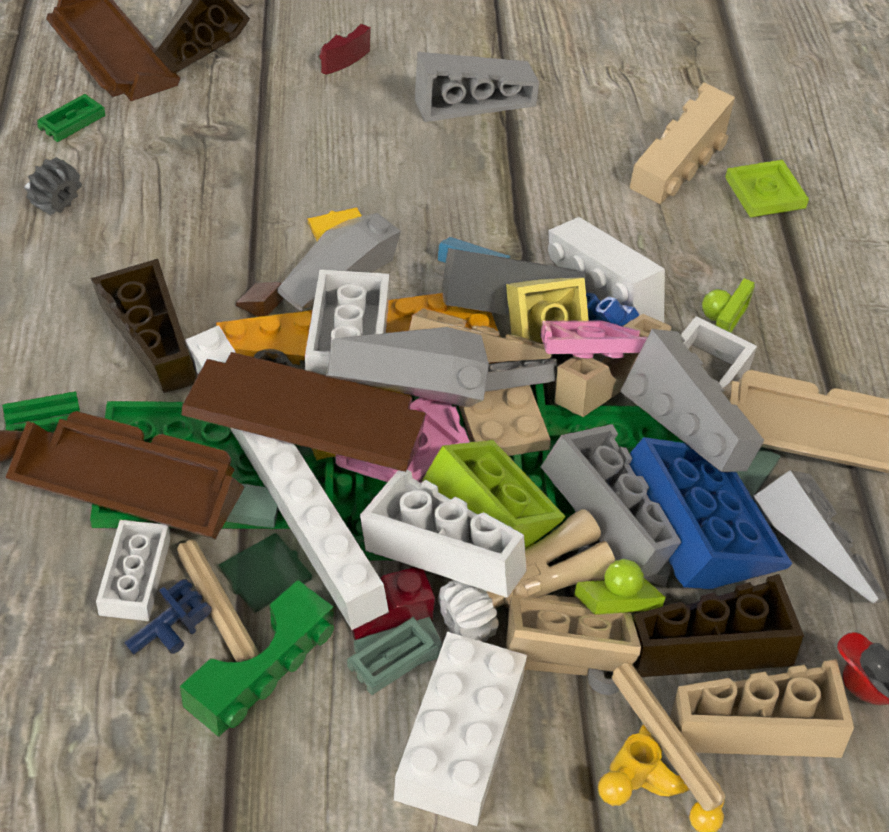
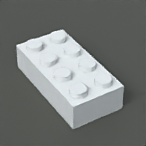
(133, 570)

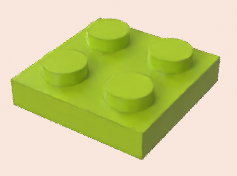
(766, 188)

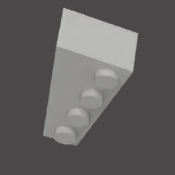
(471, 85)
(598, 478)

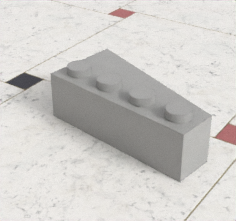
(685, 400)

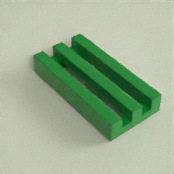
(71, 117)
(41, 410)

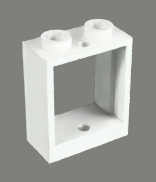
(722, 345)

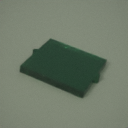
(264, 571)

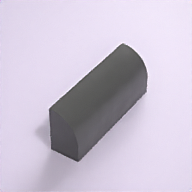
(481, 279)

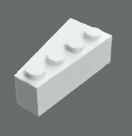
(442, 536)

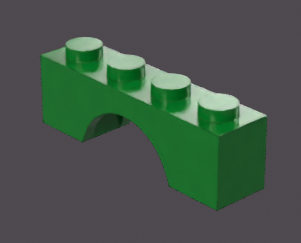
(226, 690)

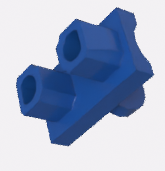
(609, 310)

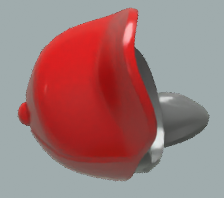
(866, 668)

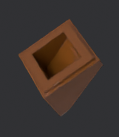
(261, 298)

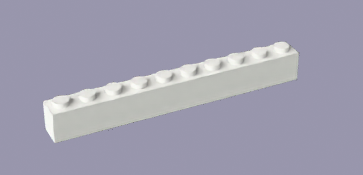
(305, 507)

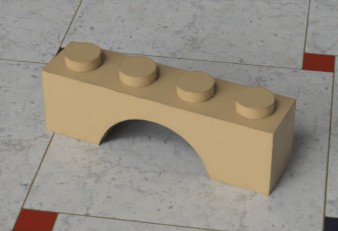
(587, 383)

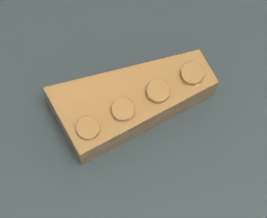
(767, 715)

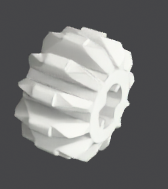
(468, 611)

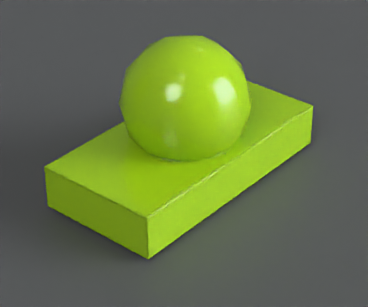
(727, 308)
(620, 591)

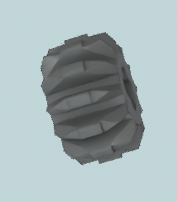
(53, 186)

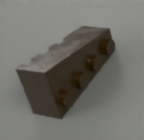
(145, 317)
(720, 633)

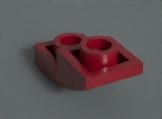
(343, 51)

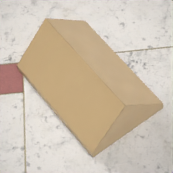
(570, 634)

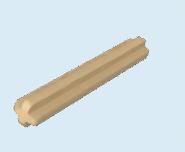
(213, 593)
(668, 737)

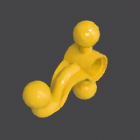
(639, 766)

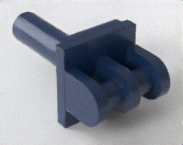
(180, 601)

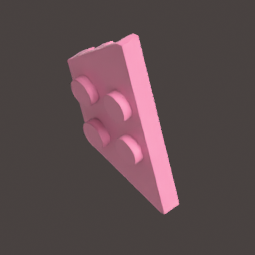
(590, 337)
(439, 429)

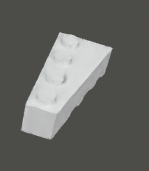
(609, 267)

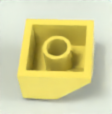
(545, 301)

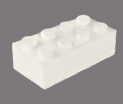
(345, 307)
(460, 729)

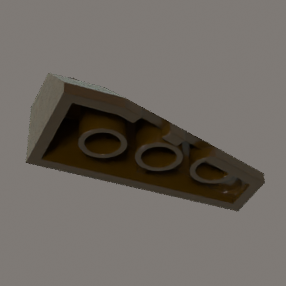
(199, 30)

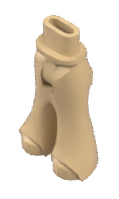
(589, 565)

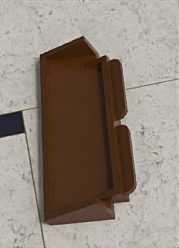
(111, 48)
(307, 410)
(117, 470)

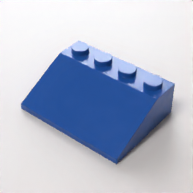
(712, 515)

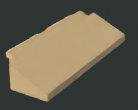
(800, 421)

